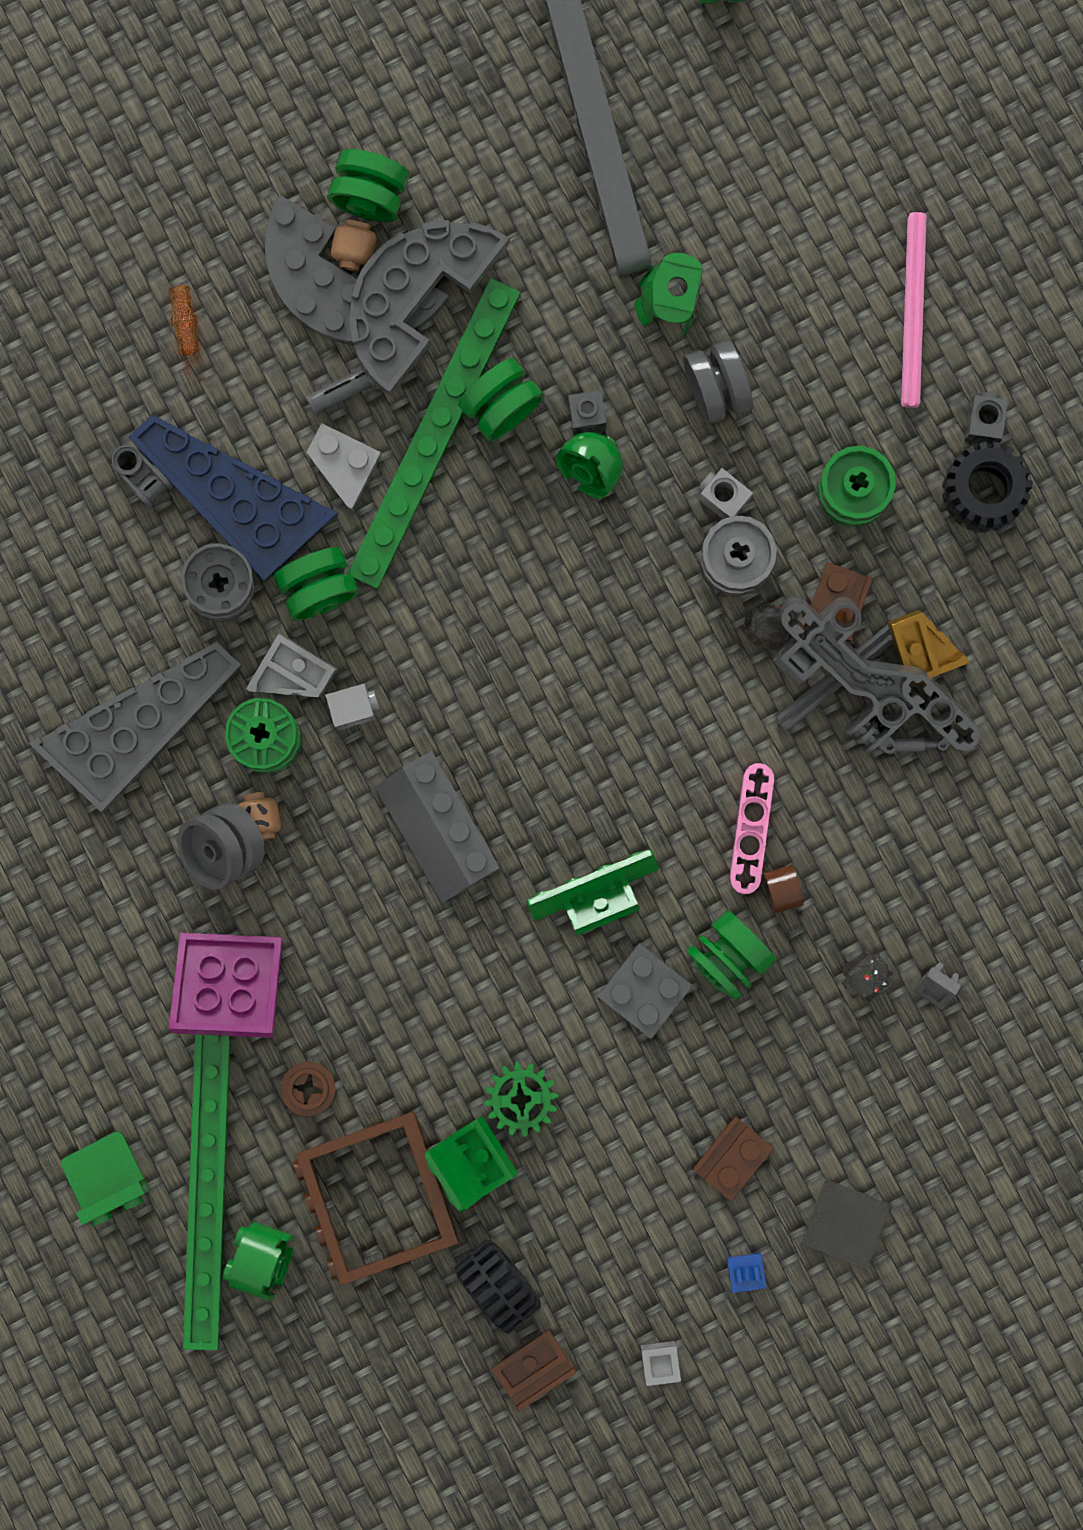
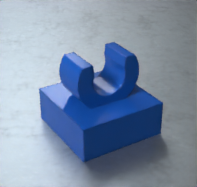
(746, 1272)

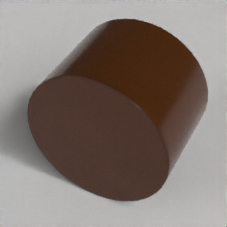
(783, 889)

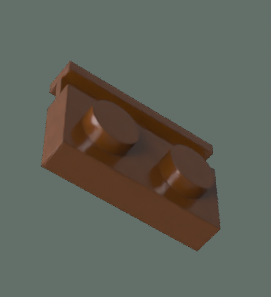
(837, 583)
(732, 1158)
(533, 1369)

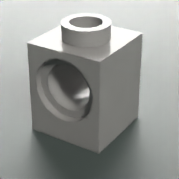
(740, 494)
(352, 706)
(660, 1363)

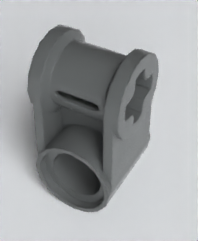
(143, 479)

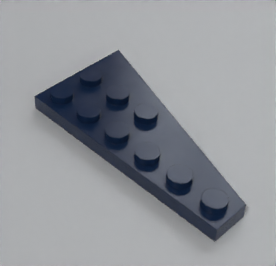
(240, 502)

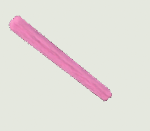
(913, 310)

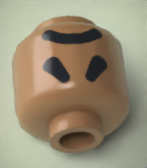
(264, 812)

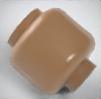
(353, 244)

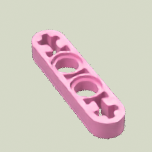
(748, 828)

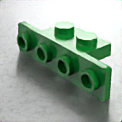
(597, 896)

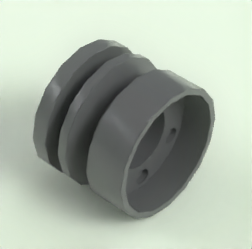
(218, 562)

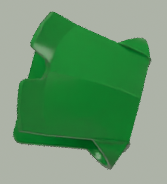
(658, 300)

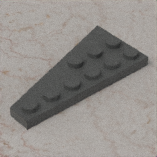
(125, 734)

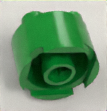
(259, 1260)

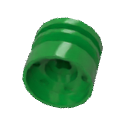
(272, 753)
(731, 955)

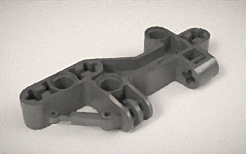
(826, 645)

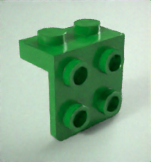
(470, 1164)
(105, 1178)

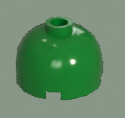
(591, 461)

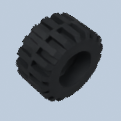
(1004, 466)
(497, 1286)

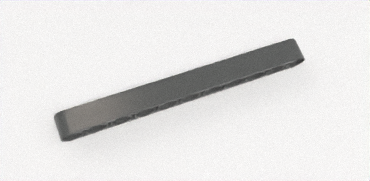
(598, 136)

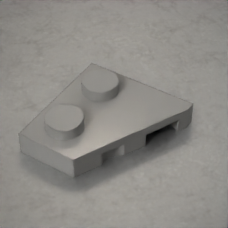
(343, 463)
(291, 671)

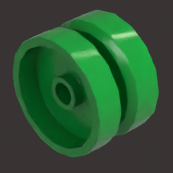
(368, 185)
(501, 399)
(860, 467)
(316, 584)

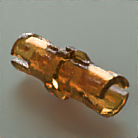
(184, 320)

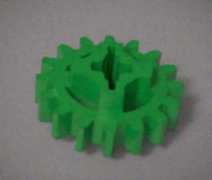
(537, 1097)

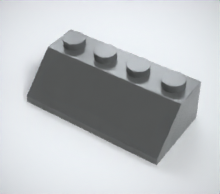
(437, 827)

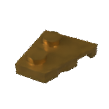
(923, 645)

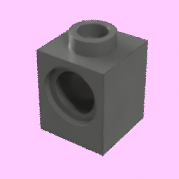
(587, 412)
(980, 432)

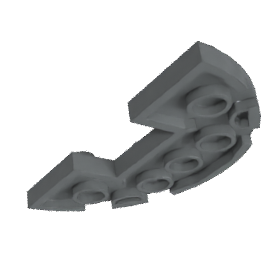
(399, 281)
(313, 287)

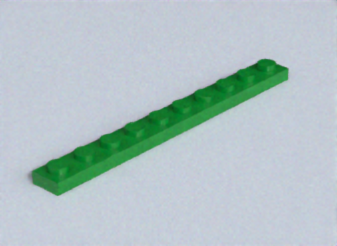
(433, 435)
(207, 1192)

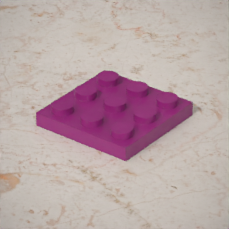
(226, 985)

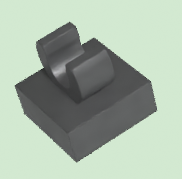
(938, 987)

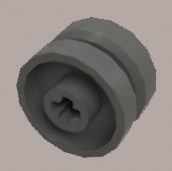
(718, 382)
(220, 846)

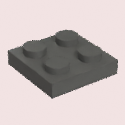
(645, 991)

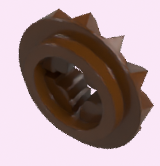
(318, 1101)

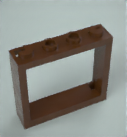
(326, 1232)

